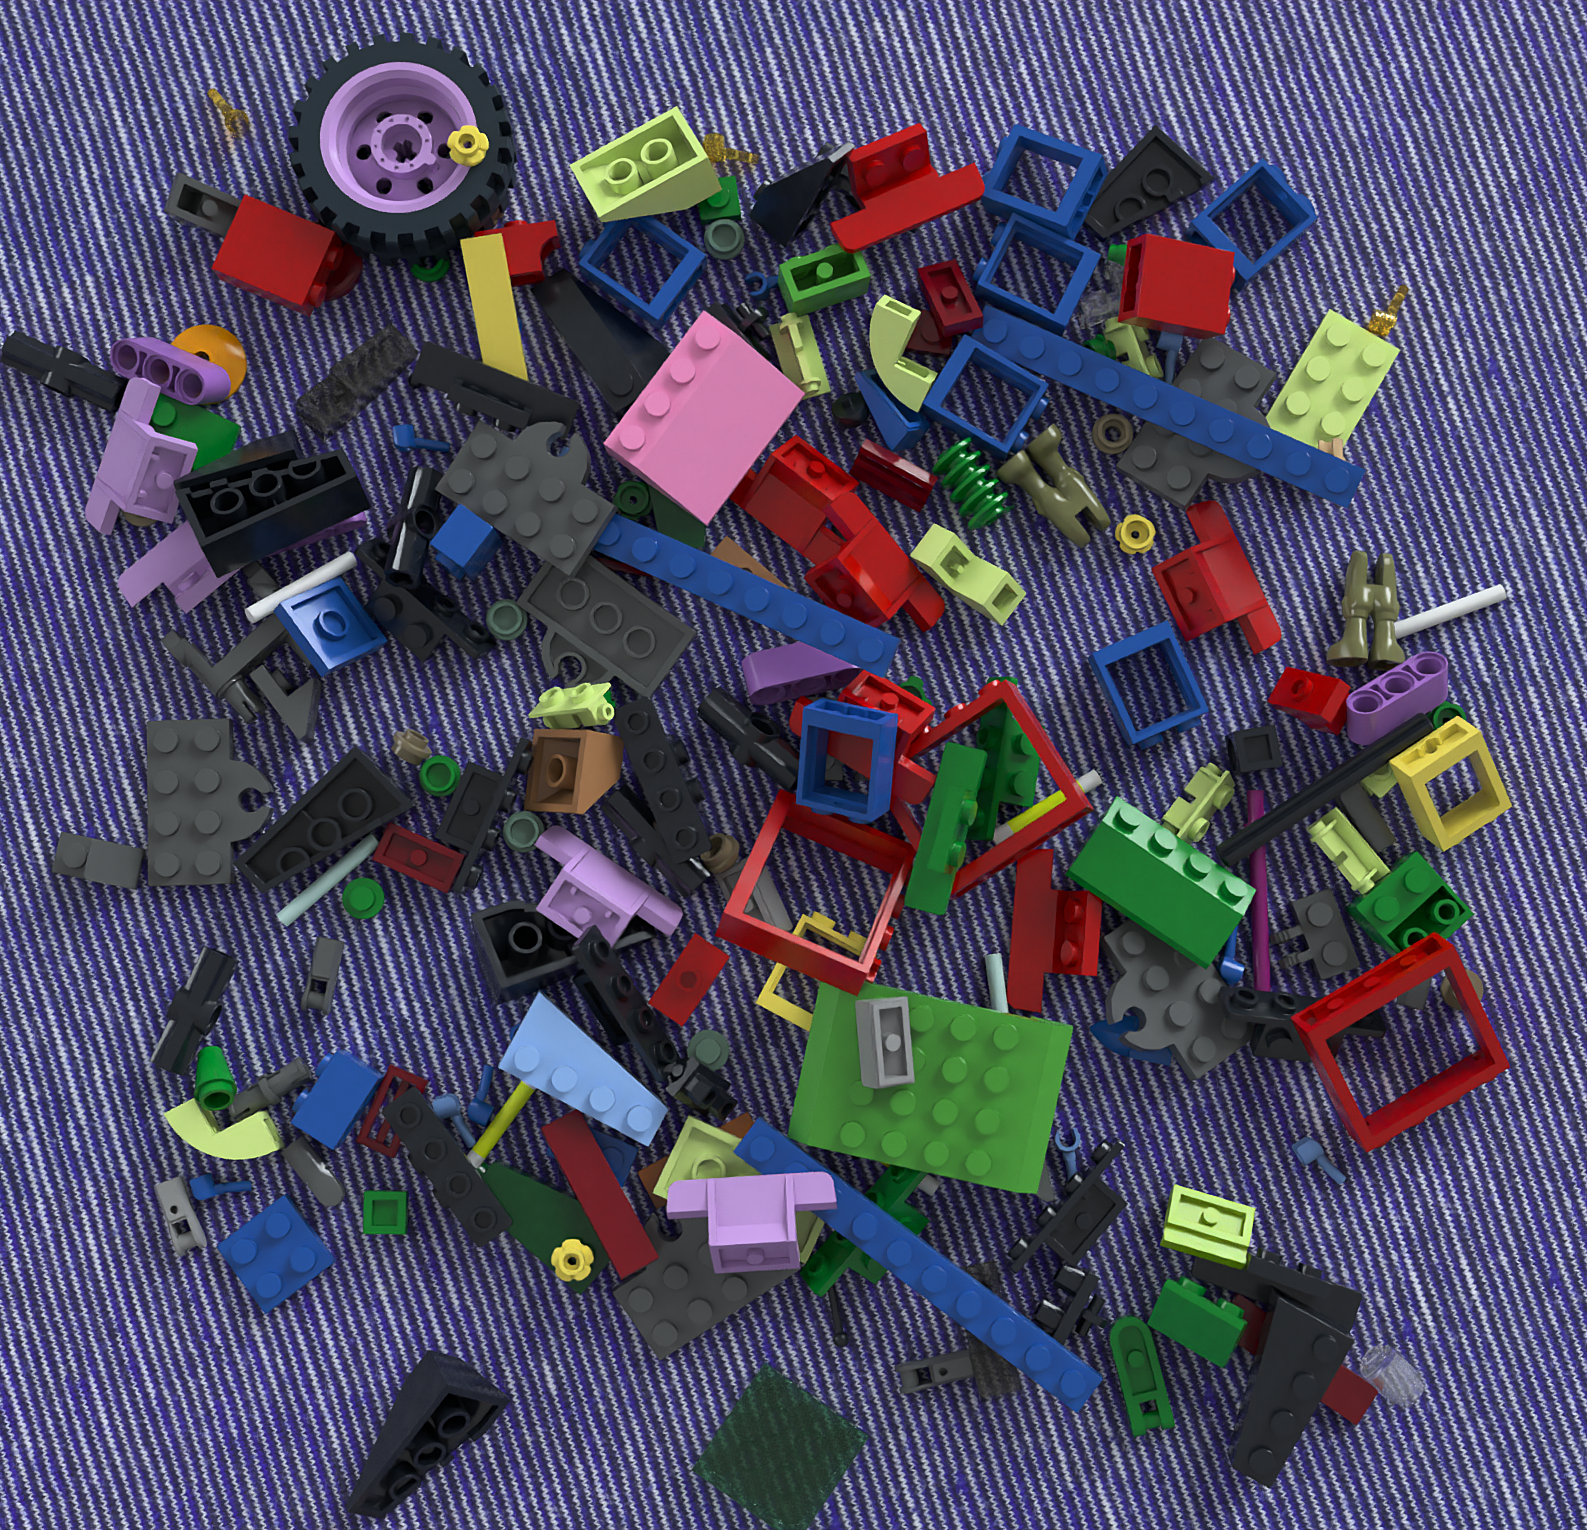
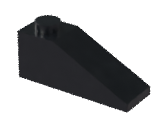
(793, 199)
(270, 452)

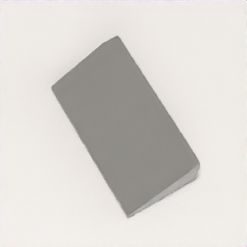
(765, 901)
(884, 1042)

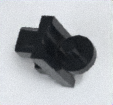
(752, 322)
(701, 1088)
(1061, 1320)

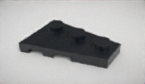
(1143, 184)

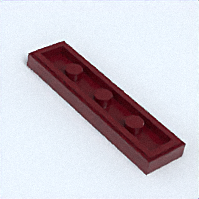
(599, 1194)
(1347, 1392)

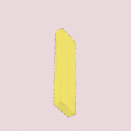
(494, 304)

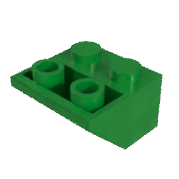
(1408, 906)
(1198, 1322)

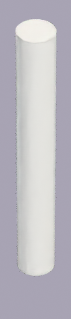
(319, 576)
(1449, 611)

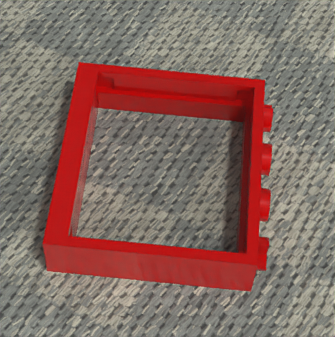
(1028, 837)
(793, 951)
(1372, 992)

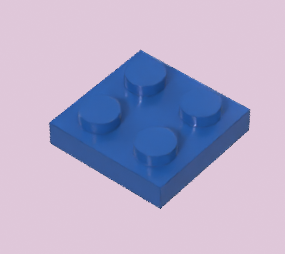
(330, 626)
(276, 1253)

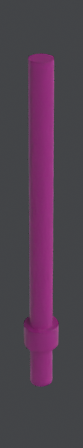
(1259, 902)

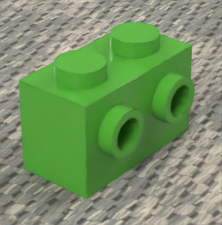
(822, 279)

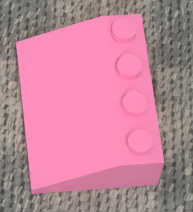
(704, 418)

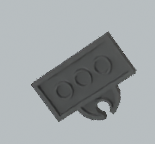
(1180, 467)
(530, 492)
(605, 627)
(198, 802)
(1172, 1000)
(681, 1292)

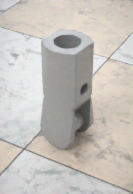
(177, 1207)

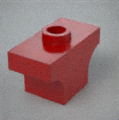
(527, 248)
(1312, 699)
(689, 980)

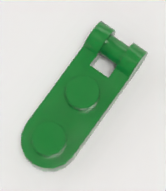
(1139, 1374)

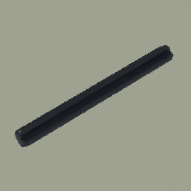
(1323, 790)

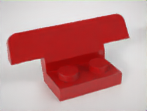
(900, 190)
(791, 496)
(871, 572)
(1215, 583)
(868, 690)
(1049, 931)

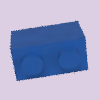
(465, 544)
(336, 1098)

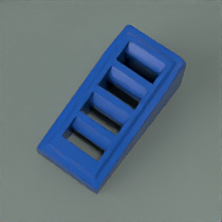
(897, 423)

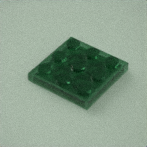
(780, 1451)

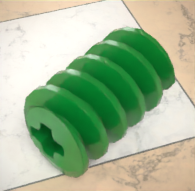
(971, 485)

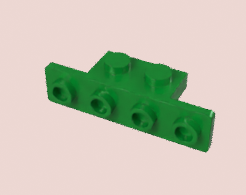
(1008, 770)
(945, 828)
(839, 1253)

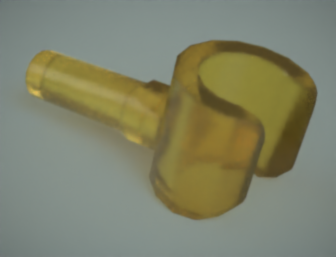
(227, 111)
(715, 149)
(1383, 321)

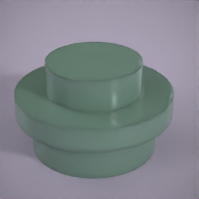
(724, 239)
(506, 620)
(522, 831)
(709, 1048)

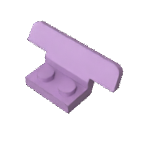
(138, 464)
(177, 564)
(599, 891)
(752, 1216)

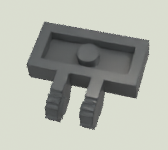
(1322, 934)

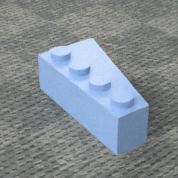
(575, 1068)

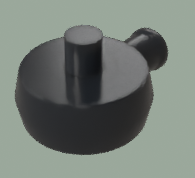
(850, 410)

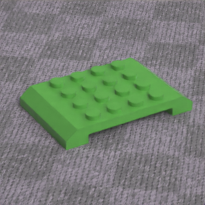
(977, 1097)

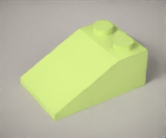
(648, 171)

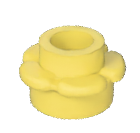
(472, 155)
(1145, 530)
(583, 1256)

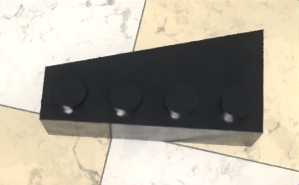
(272, 509)
(328, 817)
(1285, 1384)

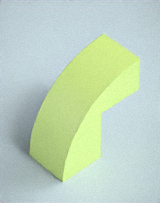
(888, 336)
(966, 575)
(243, 1140)

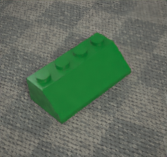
(1161, 882)

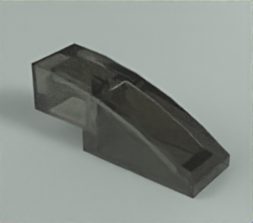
(355, 382)
(992, 1373)

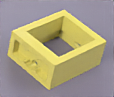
(1419, 765)
(823, 927)

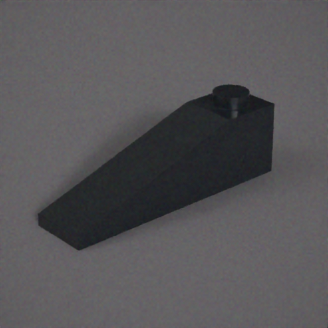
(604, 341)
(529, 952)
(431, 1417)

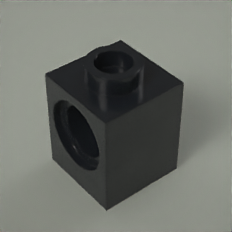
(1253, 750)

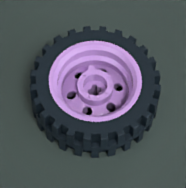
(343, 117)

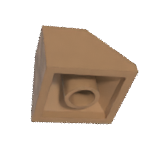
(571, 769)

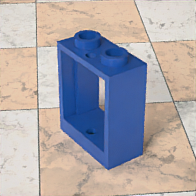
(1274, 186)
(1078, 197)
(1051, 243)
(674, 290)
(1002, 368)
(1164, 637)
(853, 720)

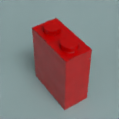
(278, 256)
(1176, 287)

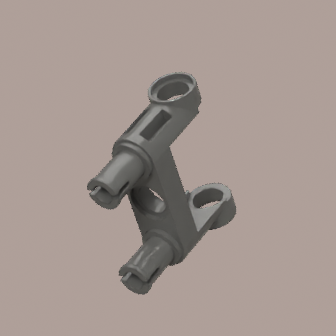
(228, 675)

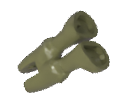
(1068, 496)
(1360, 602)

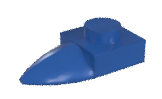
(1109, 1036)

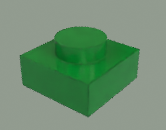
(722, 204)
(385, 1212)

